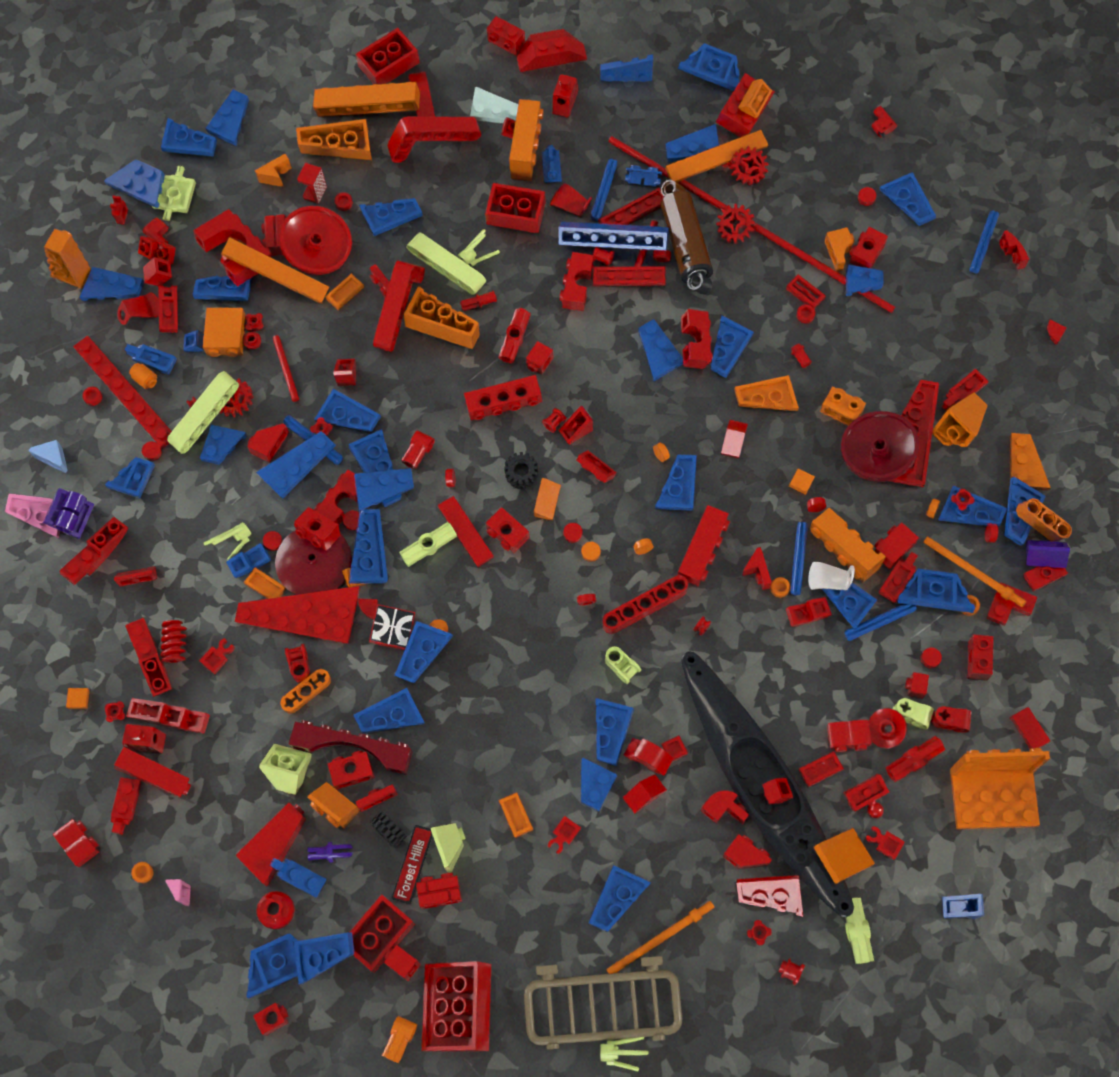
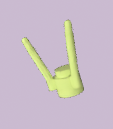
(468, 254)
(239, 532)
(610, 1053)

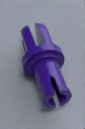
(327, 852)

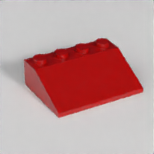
(456, 1007)

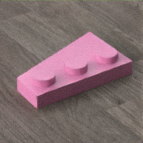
(31, 510)

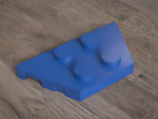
(713, 66)
(139, 182)
(936, 590)
(272, 965)

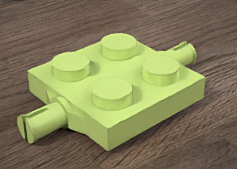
(176, 193)

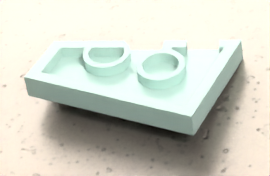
(491, 107)

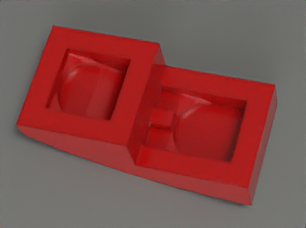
(808, 612)

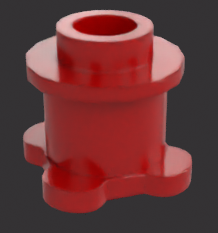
(791, 970)

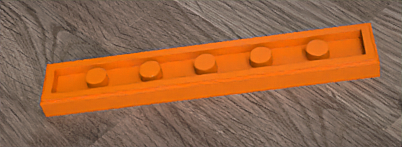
(714, 157)
(275, 270)

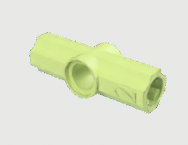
(418, 551)
(859, 934)

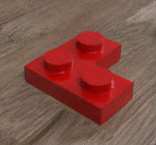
(1001, 608)

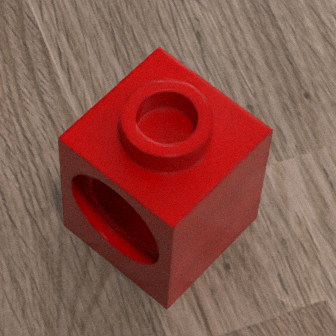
(539, 358)
(262, 1018)

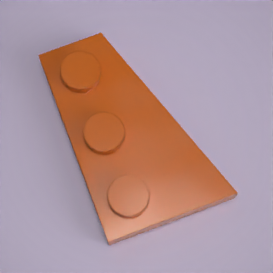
(768, 394)
(1026, 462)

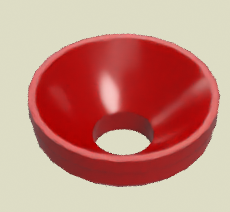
(285, 912)

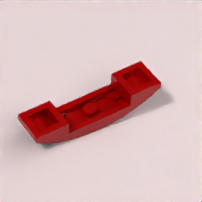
(425, 104)

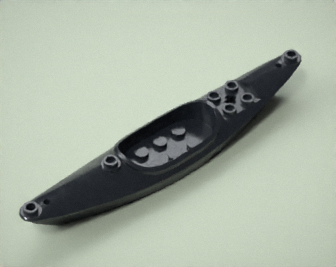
(750, 762)

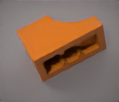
(838, 244)

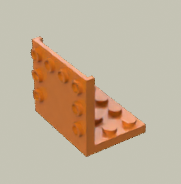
(996, 788)

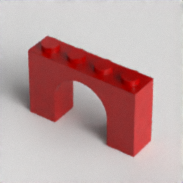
(218, 231)

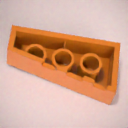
(338, 139)
(525, 139)
(66, 259)
(440, 320)
(846, 545)

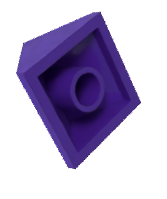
(1047, 553)

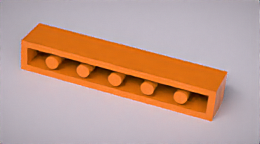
(366, 99)

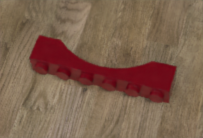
(311, 738)

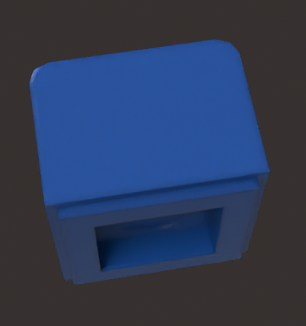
(193, 341)

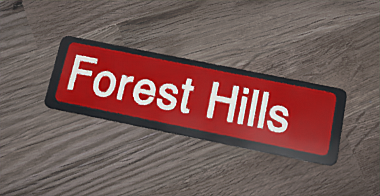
(412, 864)

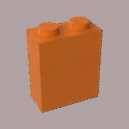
(224, 331)

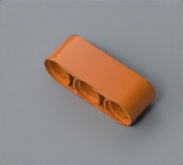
(1035, 519)

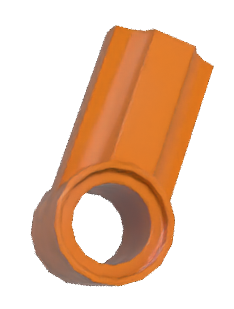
(401, 1034)

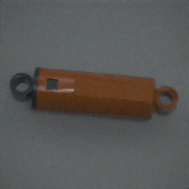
(686, 237)

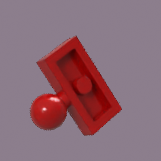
(866, 794)

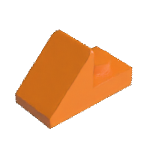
(270, 172)

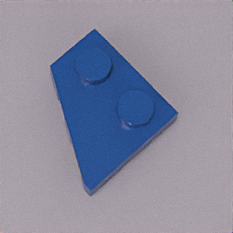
(220, 443)

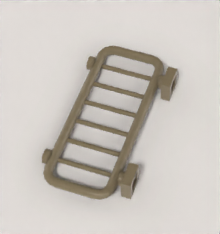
(652, 972)

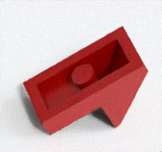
(758, 565)

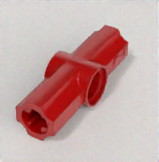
(511, 344)
(915, 759)

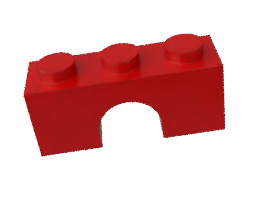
(579, 267)
(697, 324)
(343, 489)

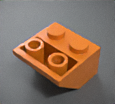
(336, 806)

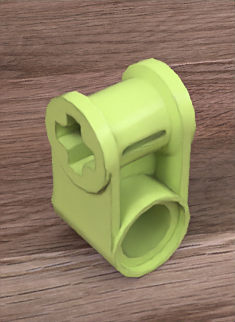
(625, 667)
(915, 713)

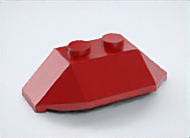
(550, 50)

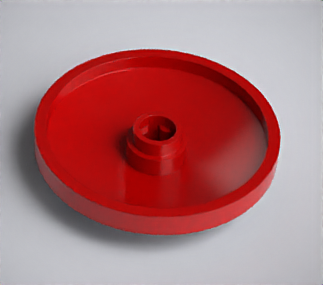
(315, 240)

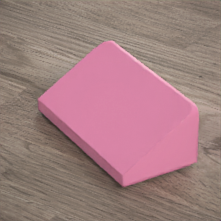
(180, 891)

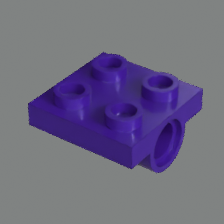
(69, 512)

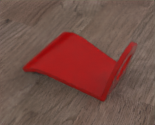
(570, 200)
(139, 307)

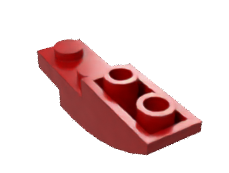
(95, 552)
(149, 657)

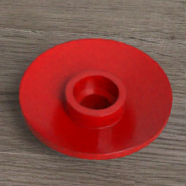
(878, 728)

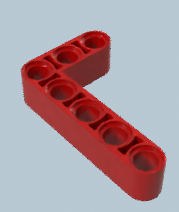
(430, 129)
(395, 303)

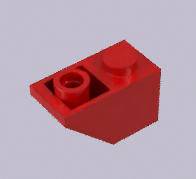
(745, 855)

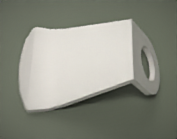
(829, 577)

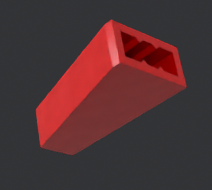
(152, 773)
(272, 842)

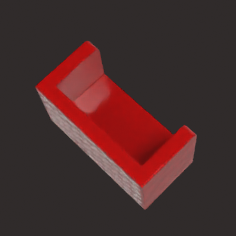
(314, 178)

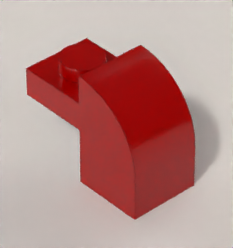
(649, 755)
(721, 802)

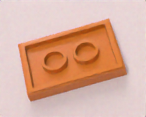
(844, 855)

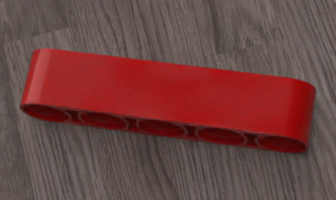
(651, 597)

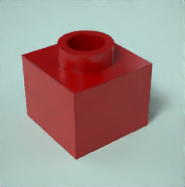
(917, 685)
(777, 791)

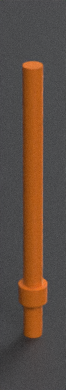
(1006, 592)
(694, 916)

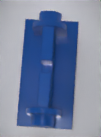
(551, 165)
(650, 176)

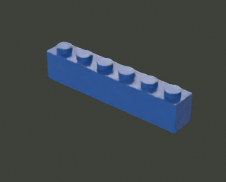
(613, 235)

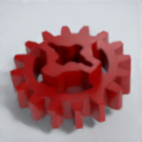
(755, 167)
(728, 223)
(242, 399)

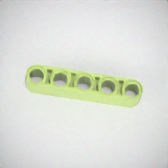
(446, 263)
(203, 412)

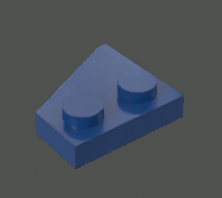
(862, 279)
(132, 478)
(595, 784)

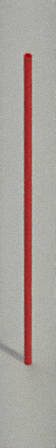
(761, 230)

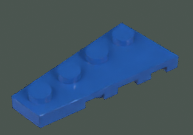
(293, 466)

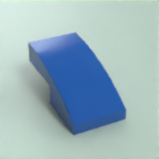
(245, 562)

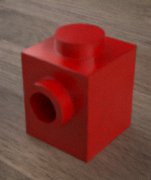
(157, 271)

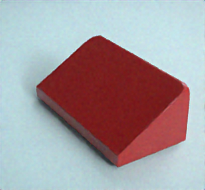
(136, 576)

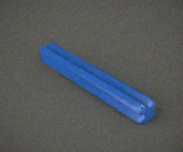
(603, 190)
(984, 242)
(306, 434)
(799, 555)
(879, 621)

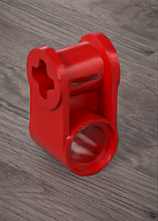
(298, 659)
(955, 719)

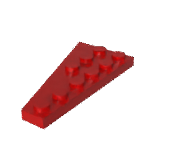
(921, 414)
(315, 614)

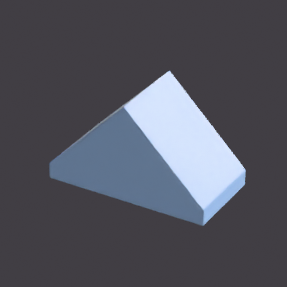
(51, 454)

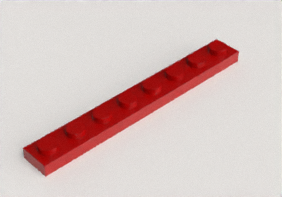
(123, 391)

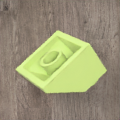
(285, 768)
(449, 844)

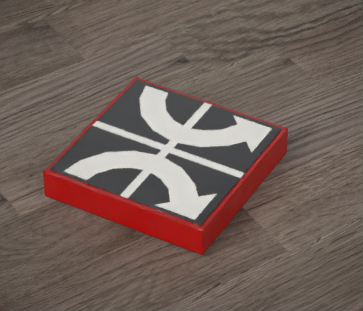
(391, 627)

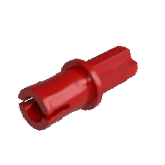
(478, 301)

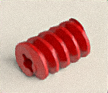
(172, 641)

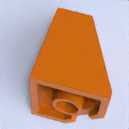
(961, 422)

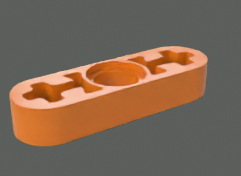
(305, 699)

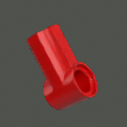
(419, 445)

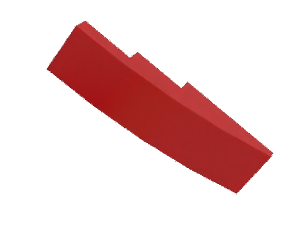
(167, 715)

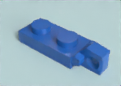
(151, 358)
(299, 876)

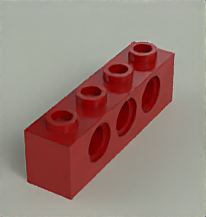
(510, 390)

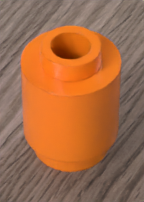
(143, 375)

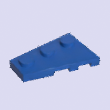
(910, 198)
(221, 289)
(729, 346)
(659, 350)
(348, 413)
(978, 513)
(1015, 527)
(612, 729)
(320, 954)

